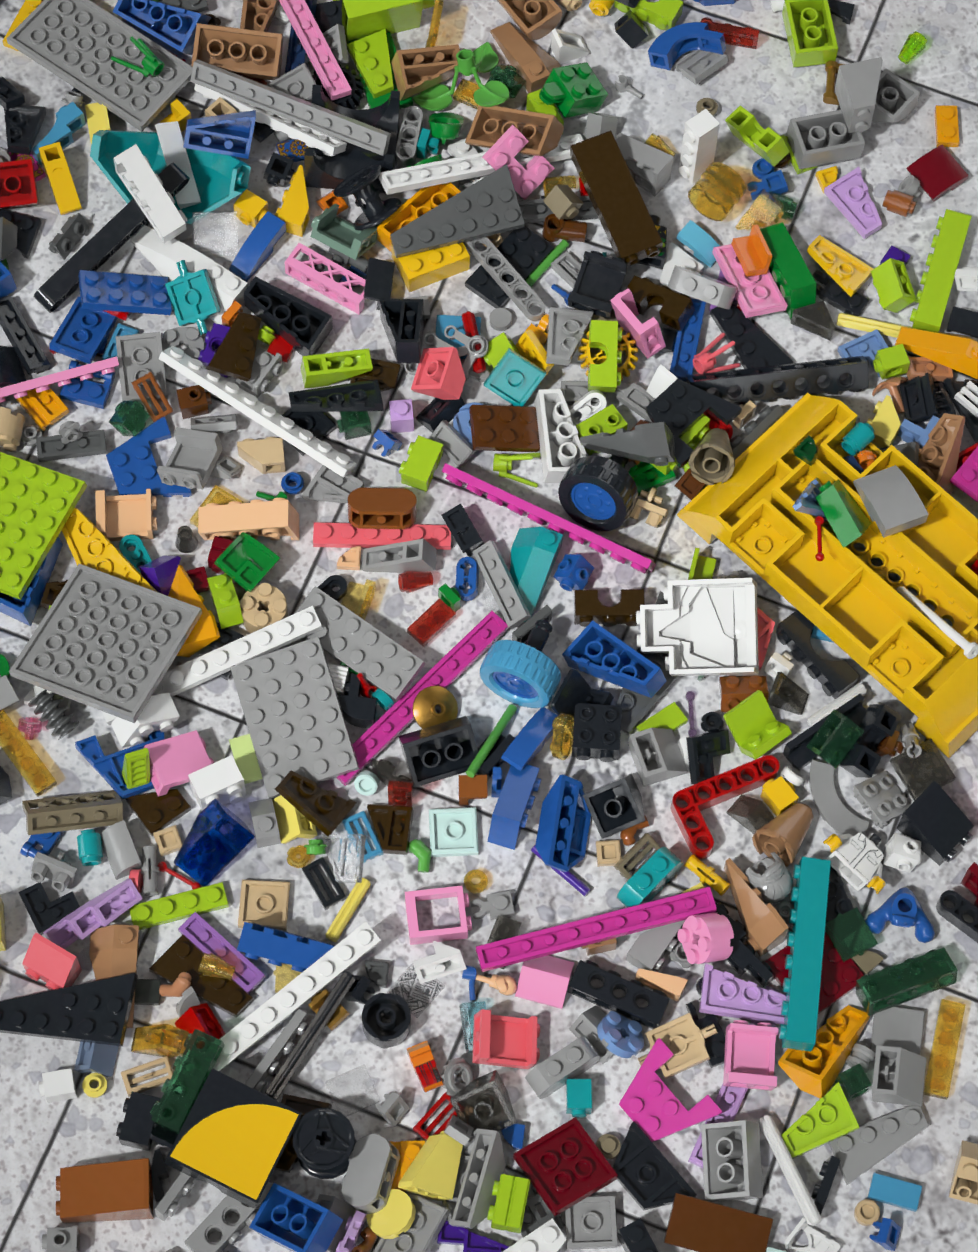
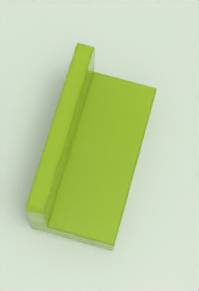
(701, 567)

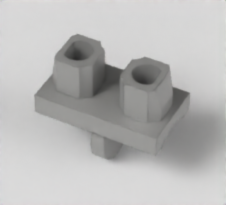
(55, 869)

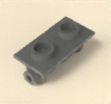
(71, 234)

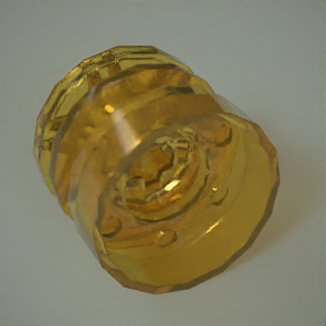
(717, 191)

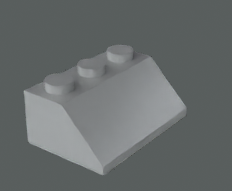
(731, 1160)

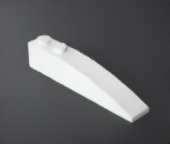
(164, 257)

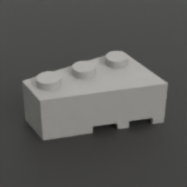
(647, 165)

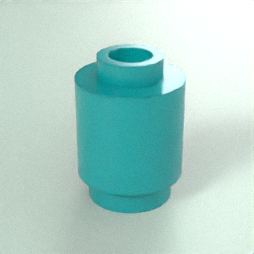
(858, 438)
(90, 847)

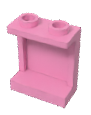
(647, 335)
(175, 759)
(750, 1055)

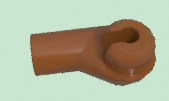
(629, 833)
(369, 1240)

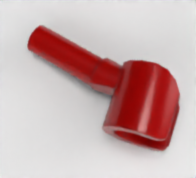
(364, 690)

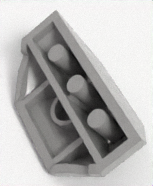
(479, 1166)

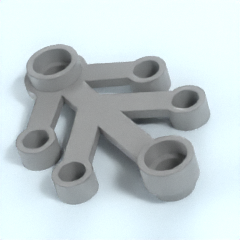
(468, 349)

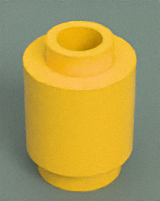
(601, 7)

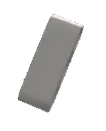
(411, 129)

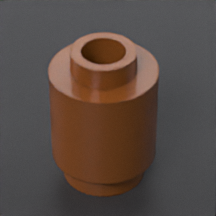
(899, 203)

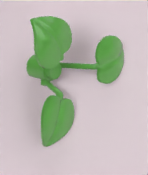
(469, 63)

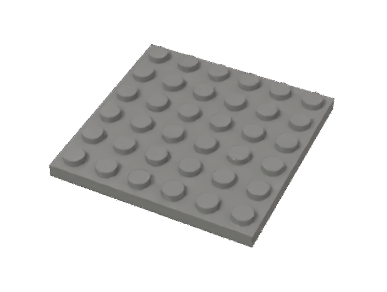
(106, 643)

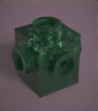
(509, 76)
(129, 418)

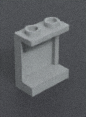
(191, 459)

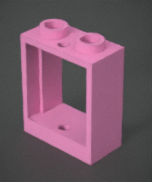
(438, 935)

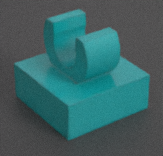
(427, 144)

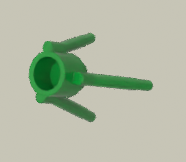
(151, 63)

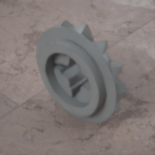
(465, 1075)

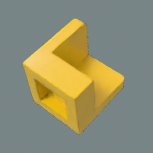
(179, 114)

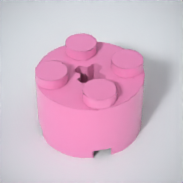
(706, 938)

